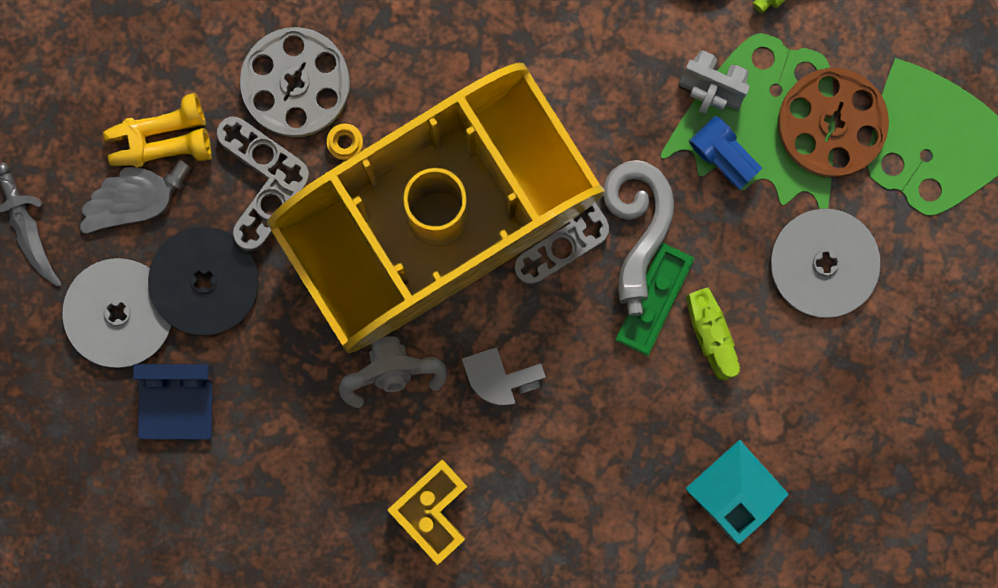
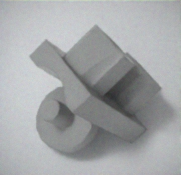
(712, 86)

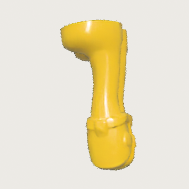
(187, 116)

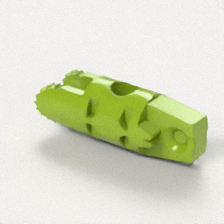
(713, 334)

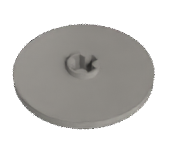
(845, 242)
(88, 314)

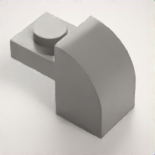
(491, 382)

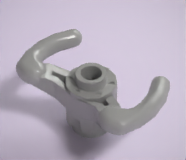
(391, 371)

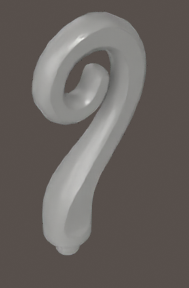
(632, 276)

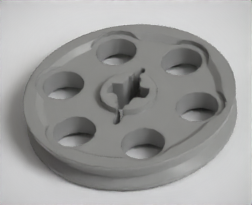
(276, 84)

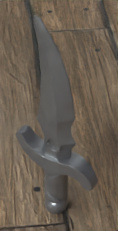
(24, 225)

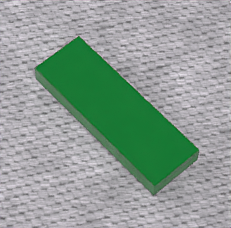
(663, 284)

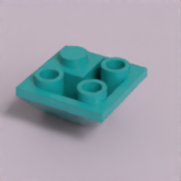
(737, 492)

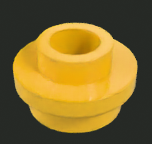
(340, 131)

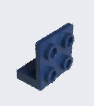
(175, 401)

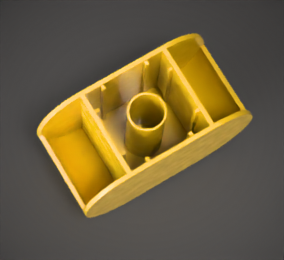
(434, 206)

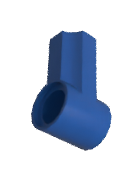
(718, 145)

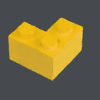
(421, 512)

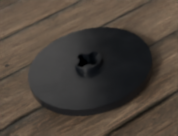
(174, 281)

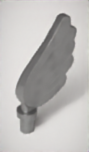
(131, 198)

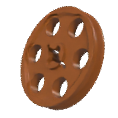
(841, 138)

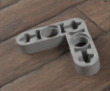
(274, 186)
(574, 234)

